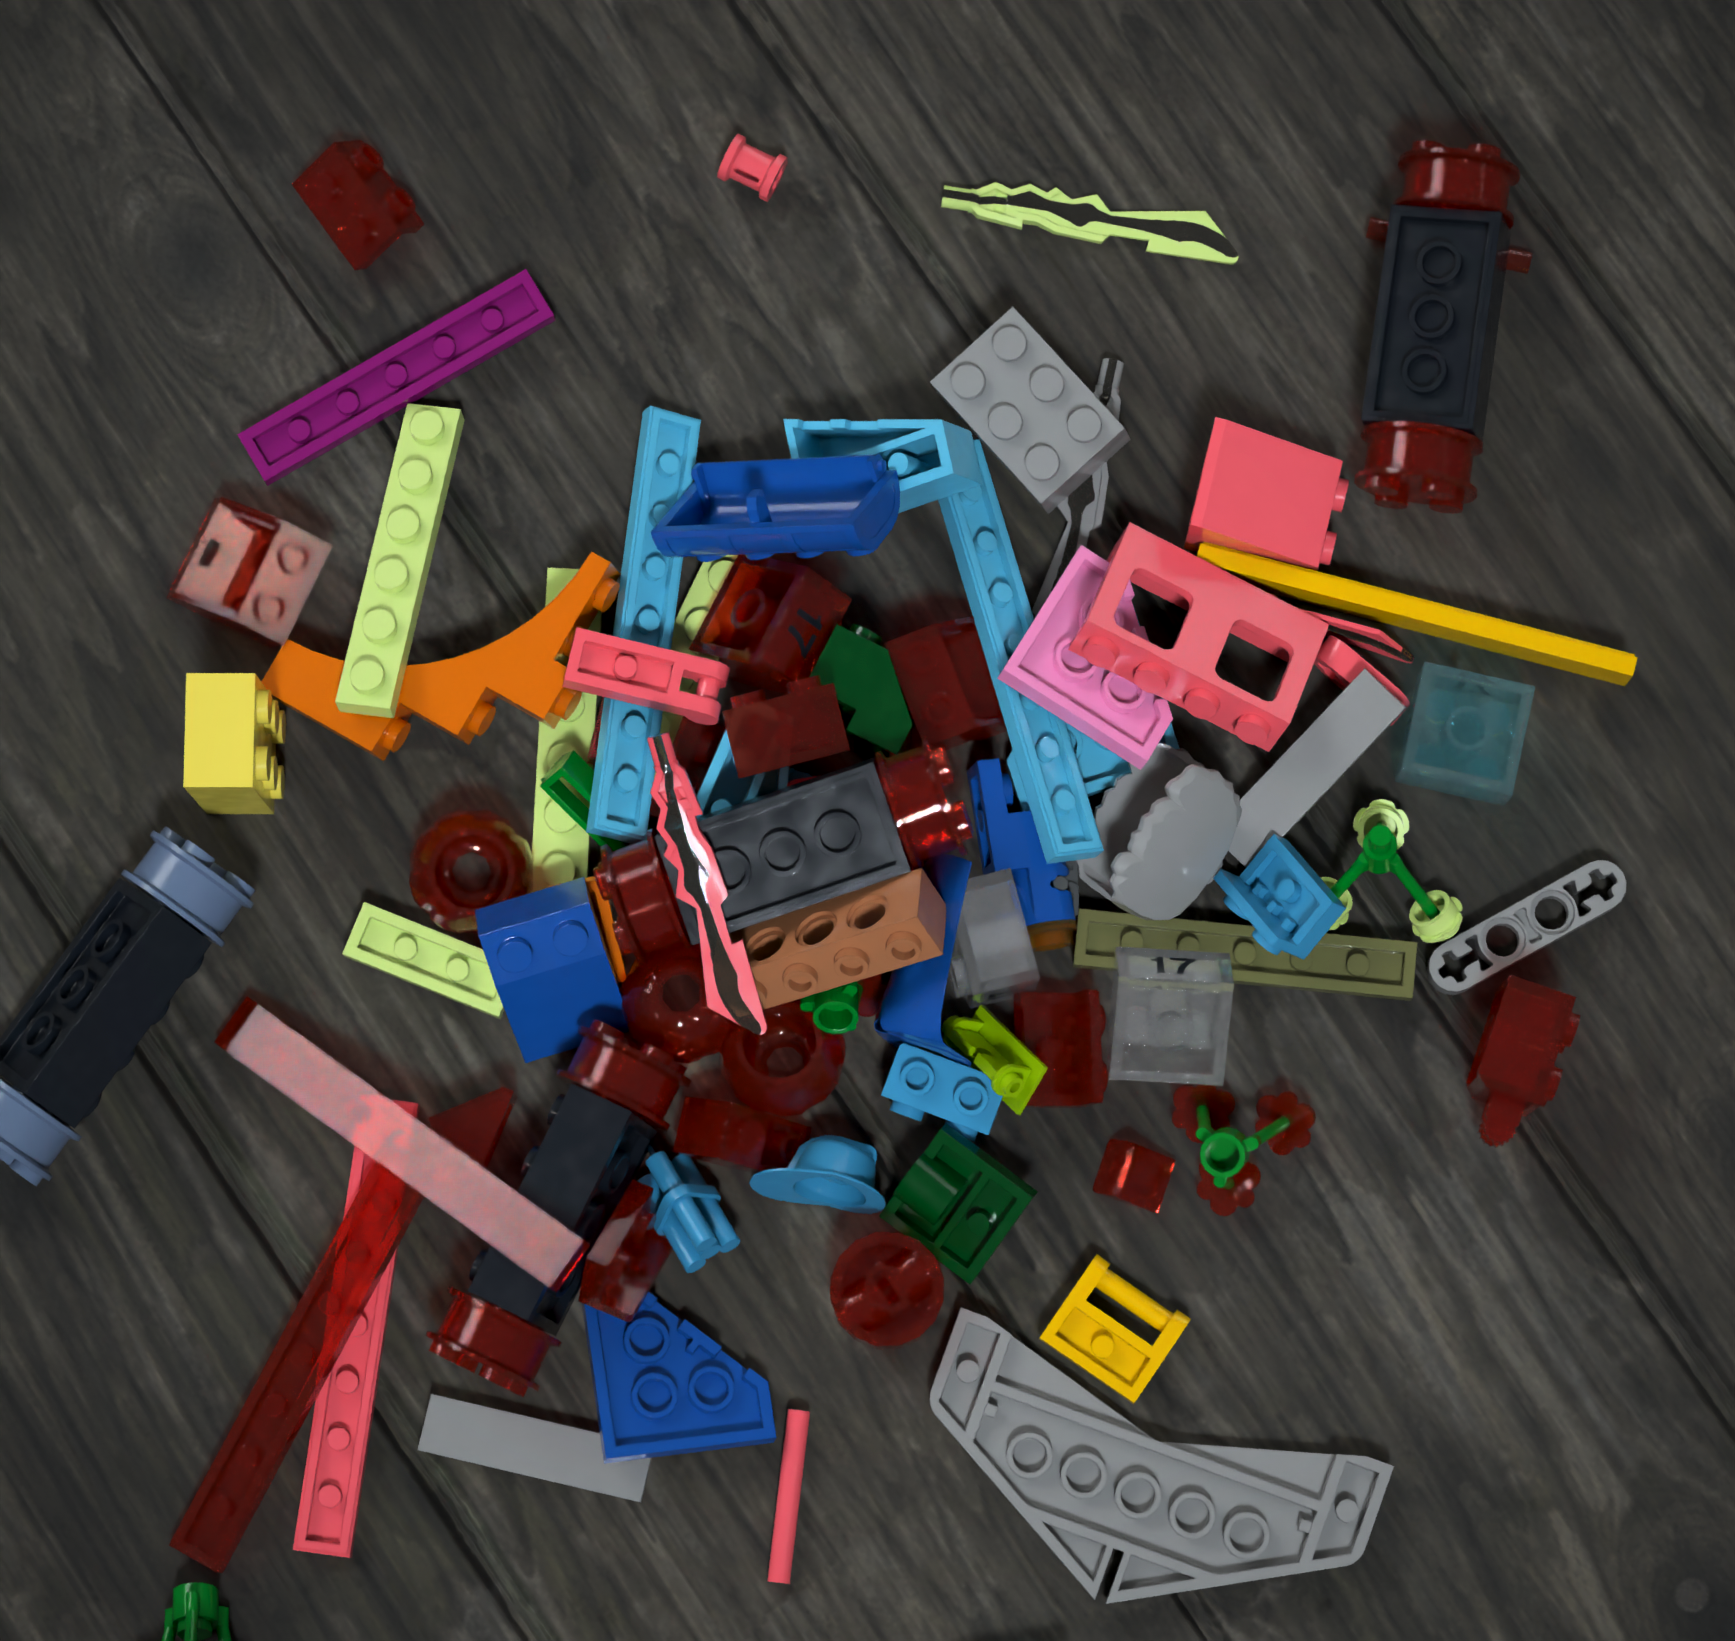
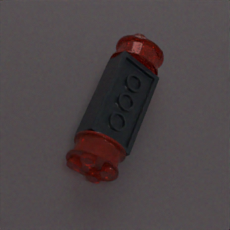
(1436, 326)
(793, 848)
(577, 1178)

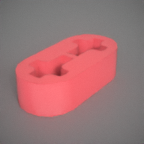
(1343, 665)

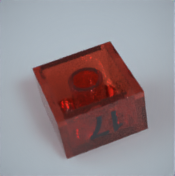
(770, 622)

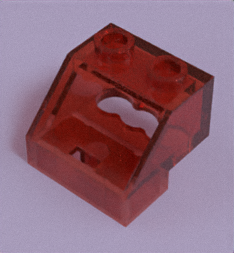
(255, 574)
(947, 683)

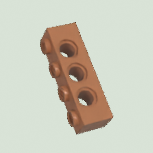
(845, 938)

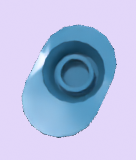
(826, 1173)

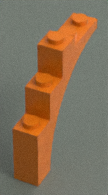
(459, 691)

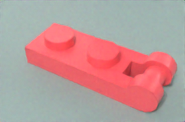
(645, 675)

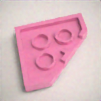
(1072, 688)

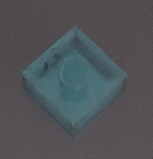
(1464, 734)

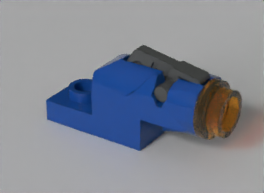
(1011, 841)

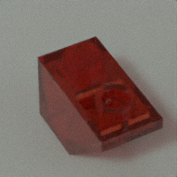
(737, 1136)

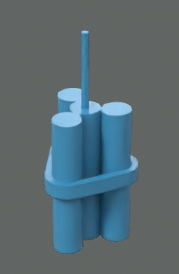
(687, 1210)

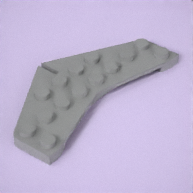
(1173, 1509)

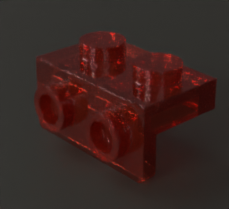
(357, 201)
(784, 728)
(1066, 1037)

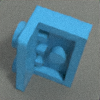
(1281, 899)
(942, 1088)

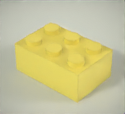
(232, 744)

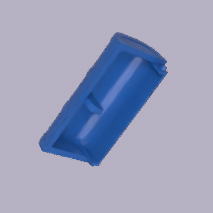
(782, 508)

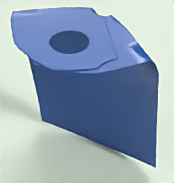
(916, 992)

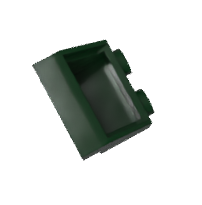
(866, 692)

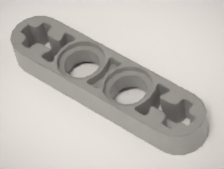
(1523, 923)

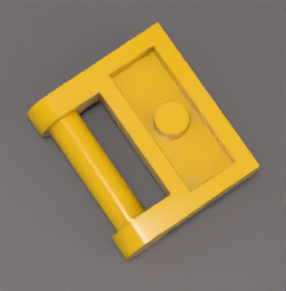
(1103, 1344)

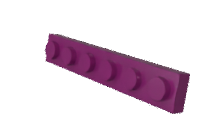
(396, 377)

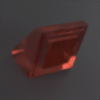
(1133, 1175)

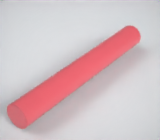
(788, 1496)

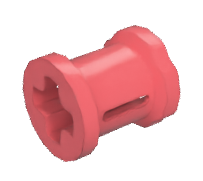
(752, 167)

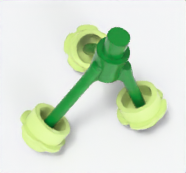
(1380, 835)

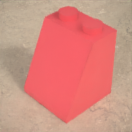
(1266, 497)

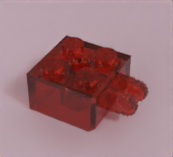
(1518, 1054)

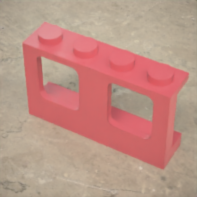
(1215, 607)

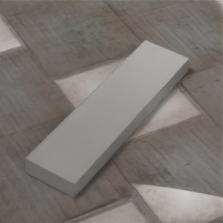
(1314, 763)
(528, 1448)

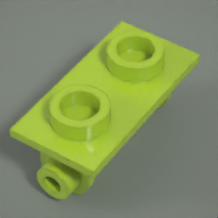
(997, 1054)

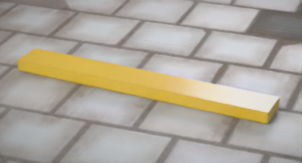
(1424, 615)

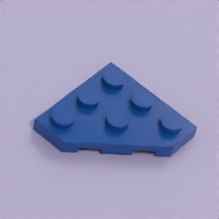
(670, 1388)

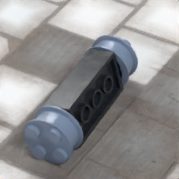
(108, 995)

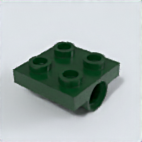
(958, 1203)

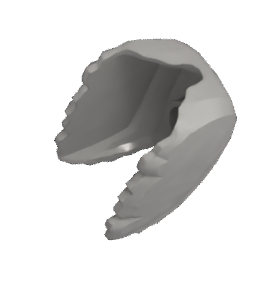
(1162, 834)

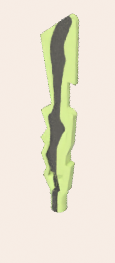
(1088, 219)

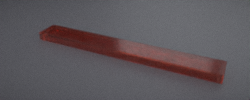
(403, 1144)
(297, 1369)

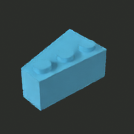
(928, 454)

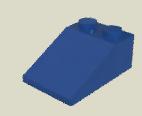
(550, 967)

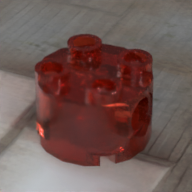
(887, 1290)

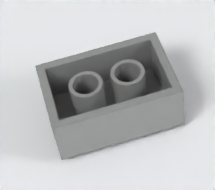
(1030, 410)

